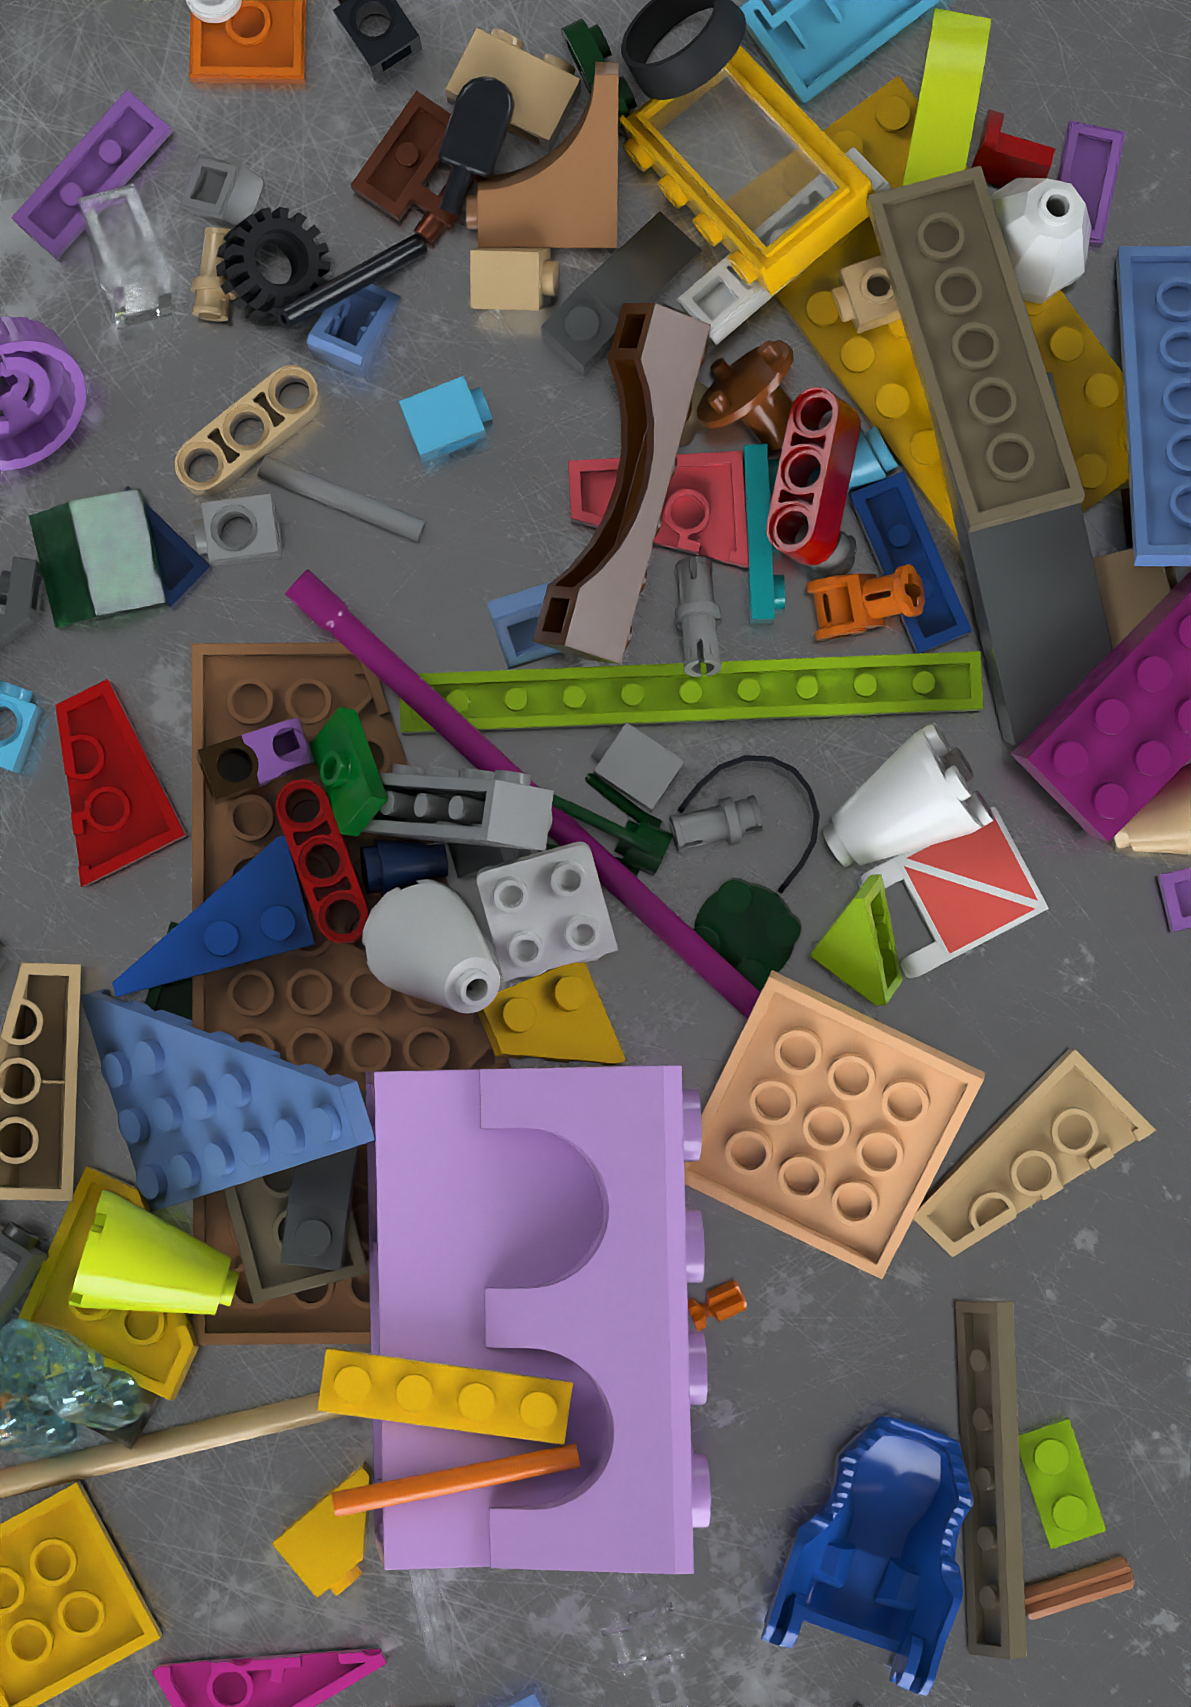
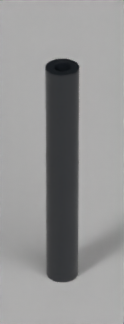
(351, 281)

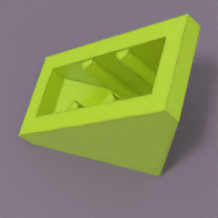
(862, 945)

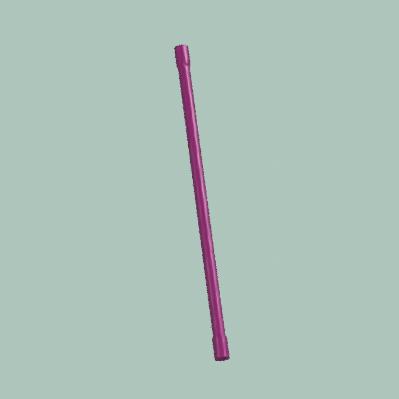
(334, 616)

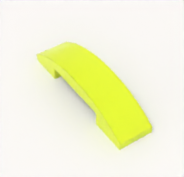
(947, 95)

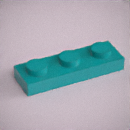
(764, 589)

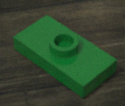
(348, 771)

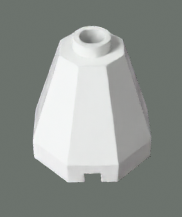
(1044, 234)

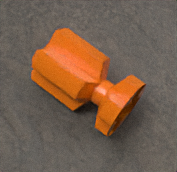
(720, 1303)

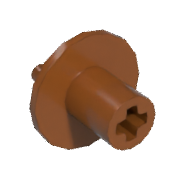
(751, 393)

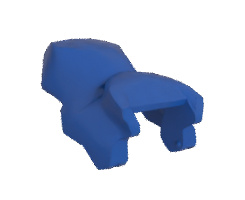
(882, 1550)

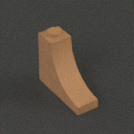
(567, 194)

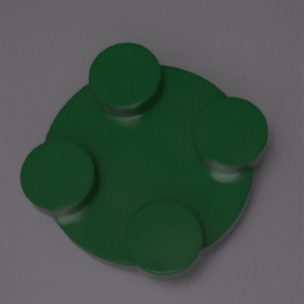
(749, 928)

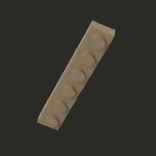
(993, 1470)

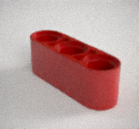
(802, 452)
(302, 841)

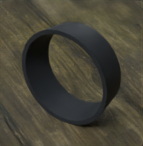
(696, 61)

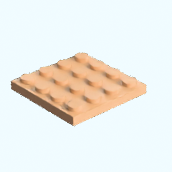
(829, 1124)

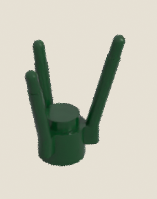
(640, 844)

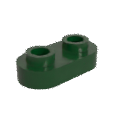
(586, 48)

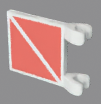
(963, 892)

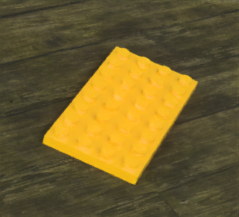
(879, 366)

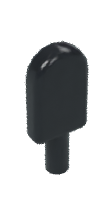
(474, 136)

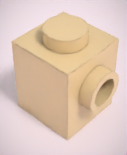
(512, 278)
(865, 295)

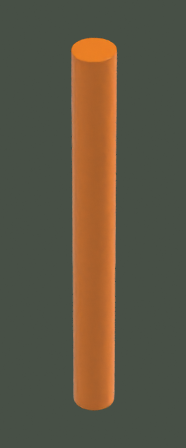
(455, 1480)

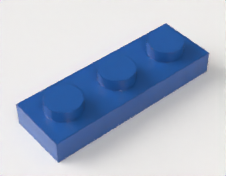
(901, 538)

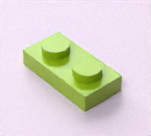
(1059, 1483)

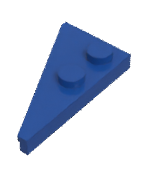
(245, 920)

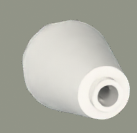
(431, 947)

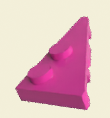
(266, 1680)

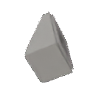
(221, 191)

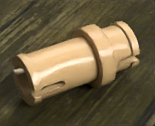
(210, 299)

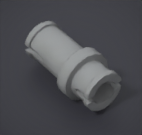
(716, 823)

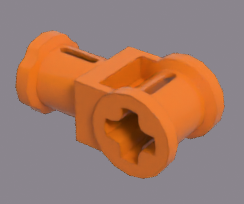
(856, 602)

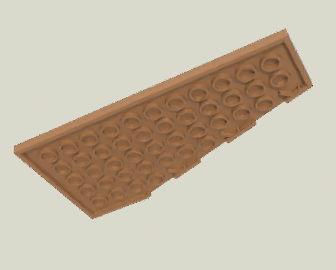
(318, 999)

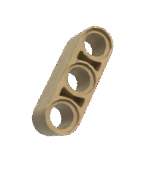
(260, 404)

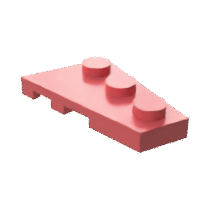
(700, 510)

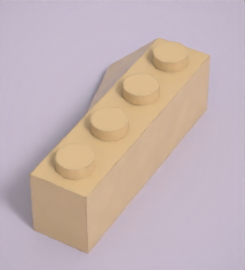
(39, 1083)

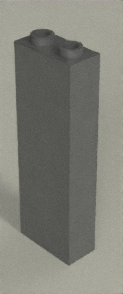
(1033, 608)

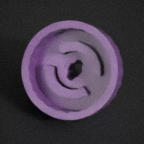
(52, 410)

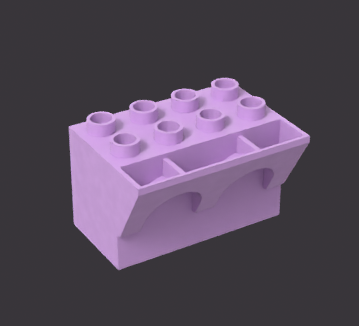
(549, 1239)

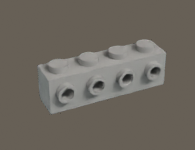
(464, 807)

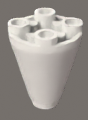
(909, 803)

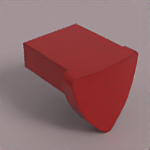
(1009, 157)

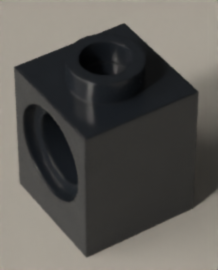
(379, 52)

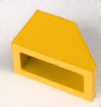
(328, 1547)

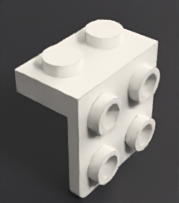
(546, 911)

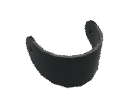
(786, 771)

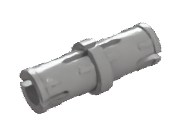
(698, 616)

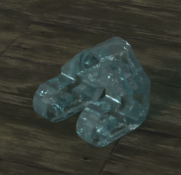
(76, 1388)

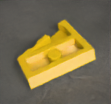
(552, 1019)

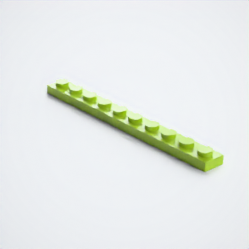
(735, 693)

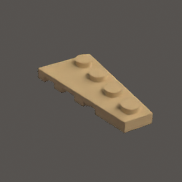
(1042, 1142)

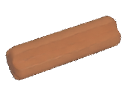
(1078, 1588)

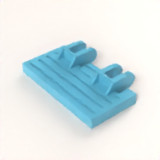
(823, 39)

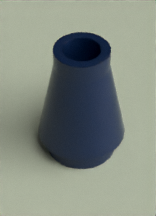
(400, 864)

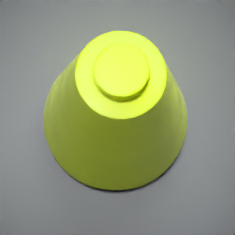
(148, 1265)

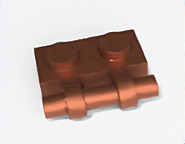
(404, 164)

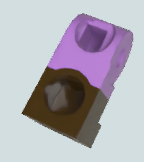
(254, 759)

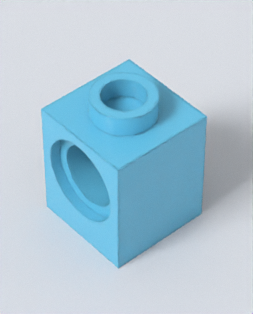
(446, 418)
(16, 748)

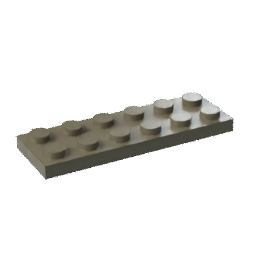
(974, 349)

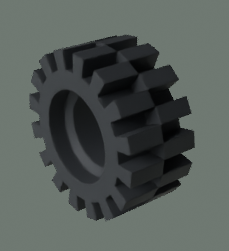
(288, 236)

